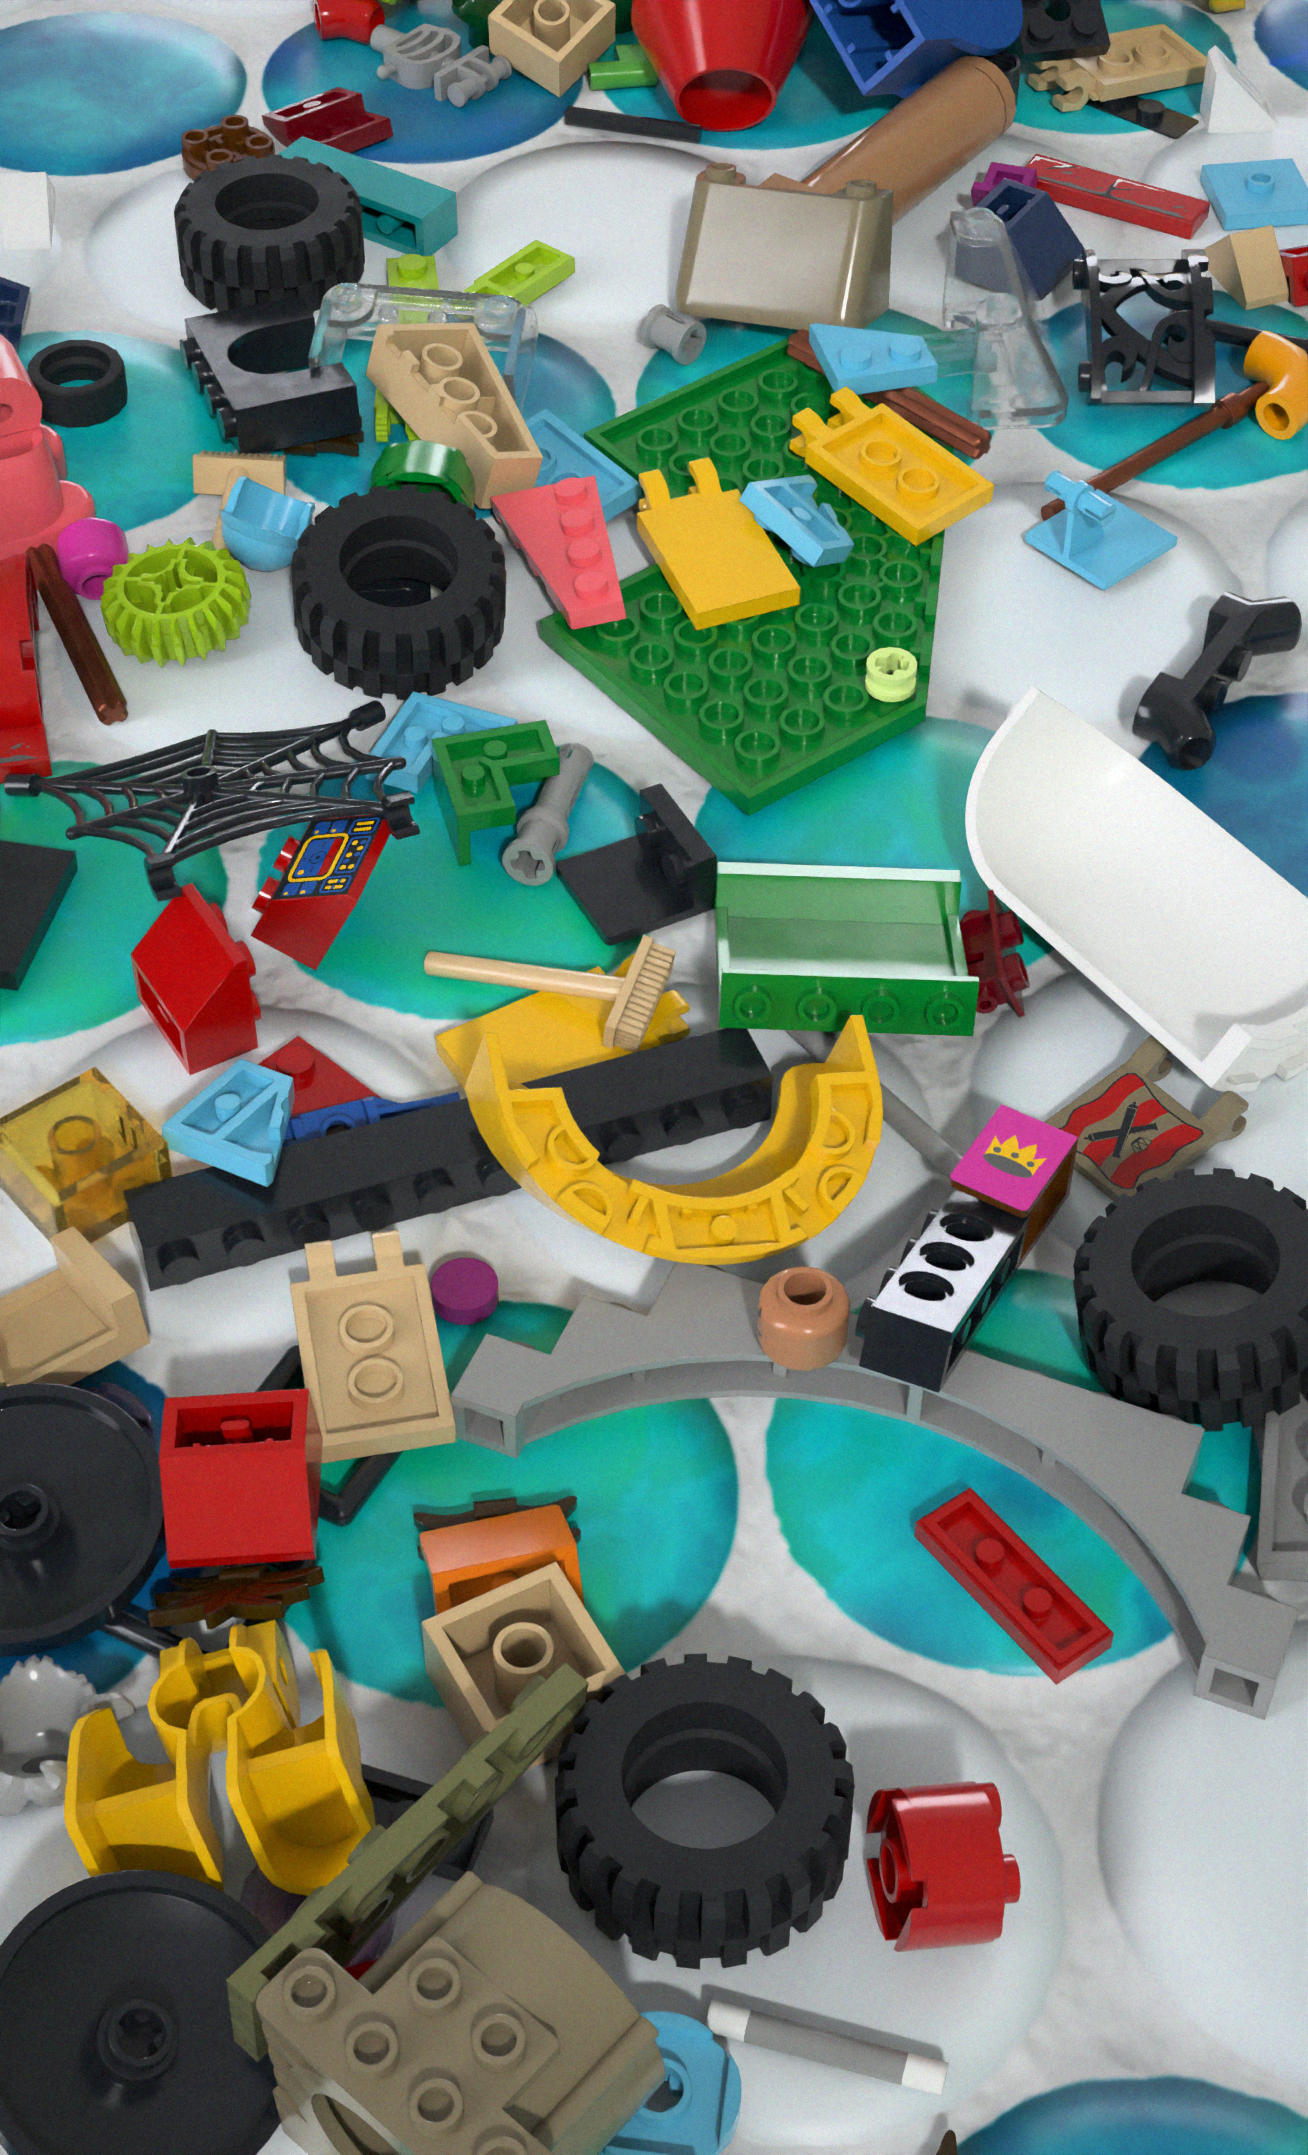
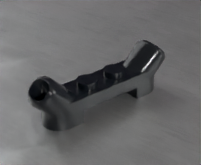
(1177, 709)

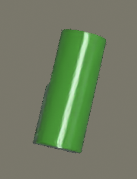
(627, 70)

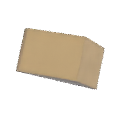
(1249, 267)

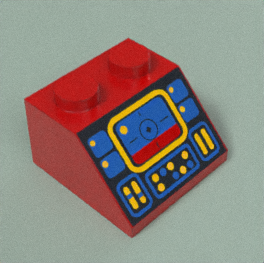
(318, 885)

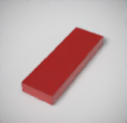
(1013, 1585)

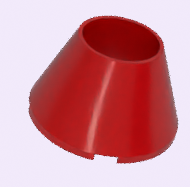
(722, 56)

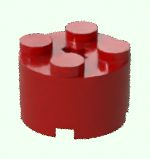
(940, 1865)

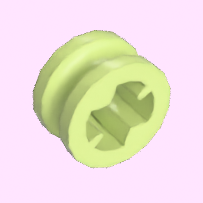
(891, 687)

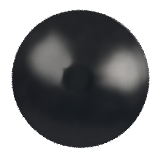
(74, 1515)
(126, 2023)

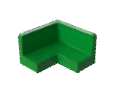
(476, 773)

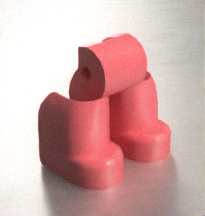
(33, 467)

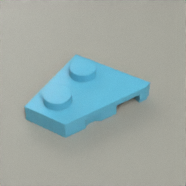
(871, 359)
(236, 1122)

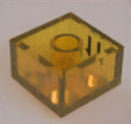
(76, 1154)

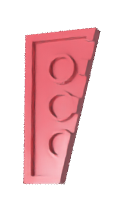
(566, 546)

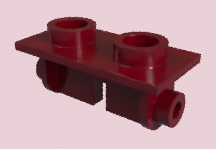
(991, 955)

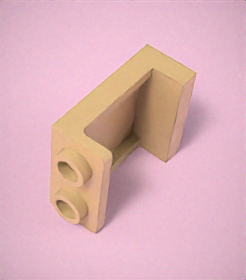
(69, 1319)

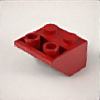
(197, 983)
(240, 1478)

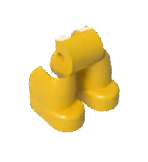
(288, 1784)

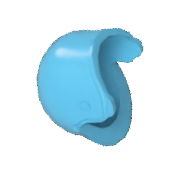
(263, 525)

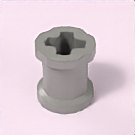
(673, 334)

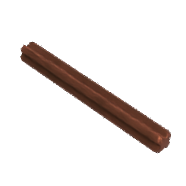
(911, 406)
(77, 636)

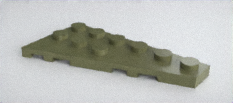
(397, 1860)

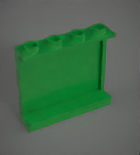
(841, 942)

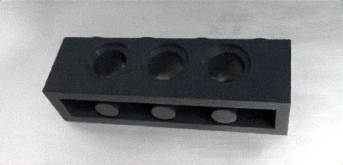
(941, 1291)

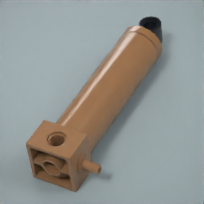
(926, 134)

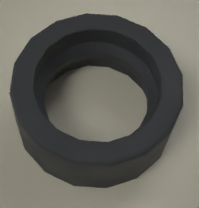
(79, 361)

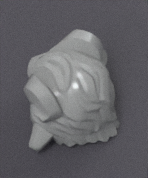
(36, 1720)

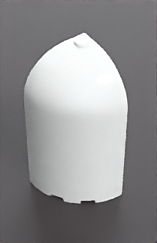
(1143, 895)

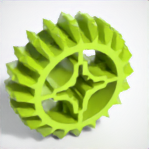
(175, 602)

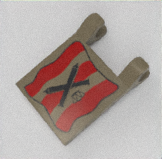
(1137, 1130)

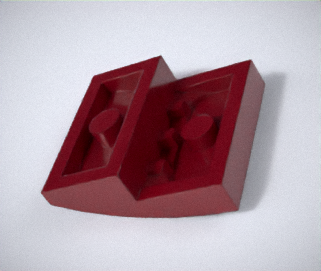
(329, 118)

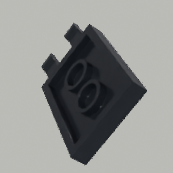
(30, 895)

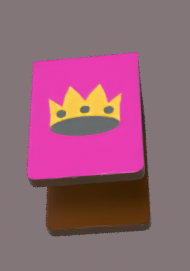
(1020, 1169)

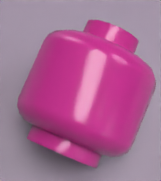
(88, 554)

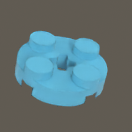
(708, 2093)

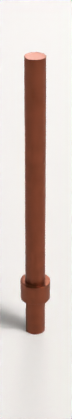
(1222, 414)

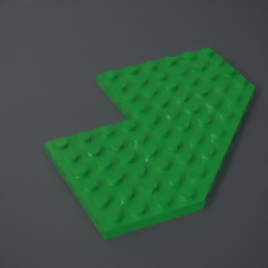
(782, 691)

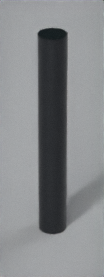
(633, 124)

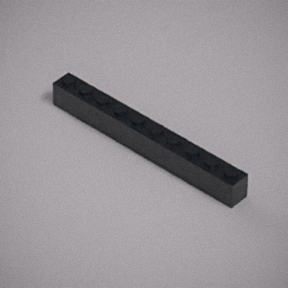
(437, 1159)

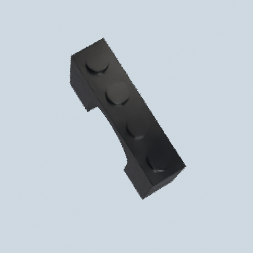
(262, 410)

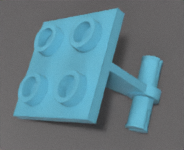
(1097, 534)

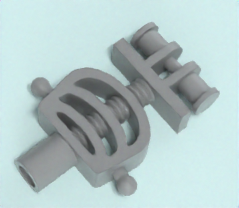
(433, 58)

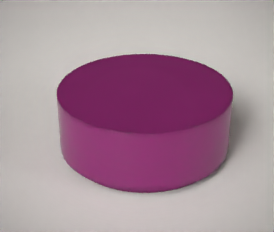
(464, 1291)

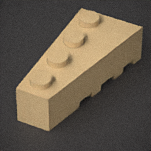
(456, 397)

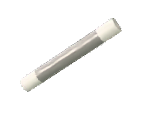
(827, 2047)

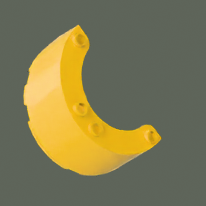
(769, 1204)

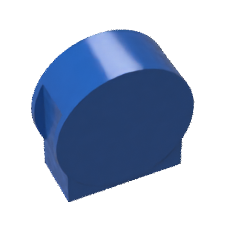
(907, 42)

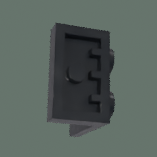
(647, 878)

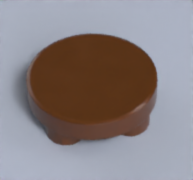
(223, 143)

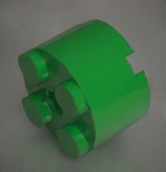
(427, 467)

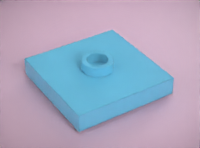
(1256, 193)

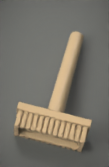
(219, 473)
(634, 995)

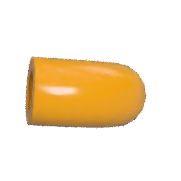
(1285, 370)

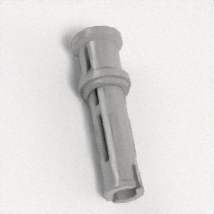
(544, 827)

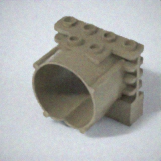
(459, 2040)

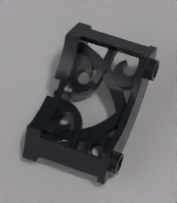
(1169, 282)

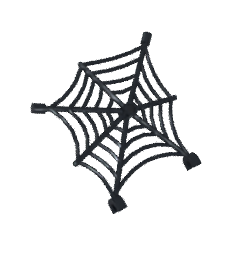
(224, 793)

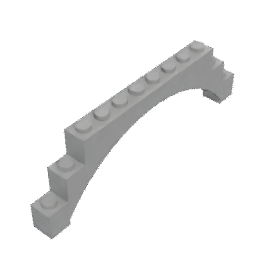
(1094, 1454)

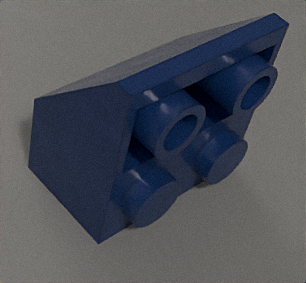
(1037, 231)

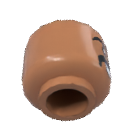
(803, 1318)

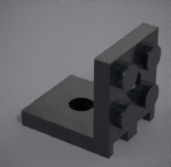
(1061, 30)

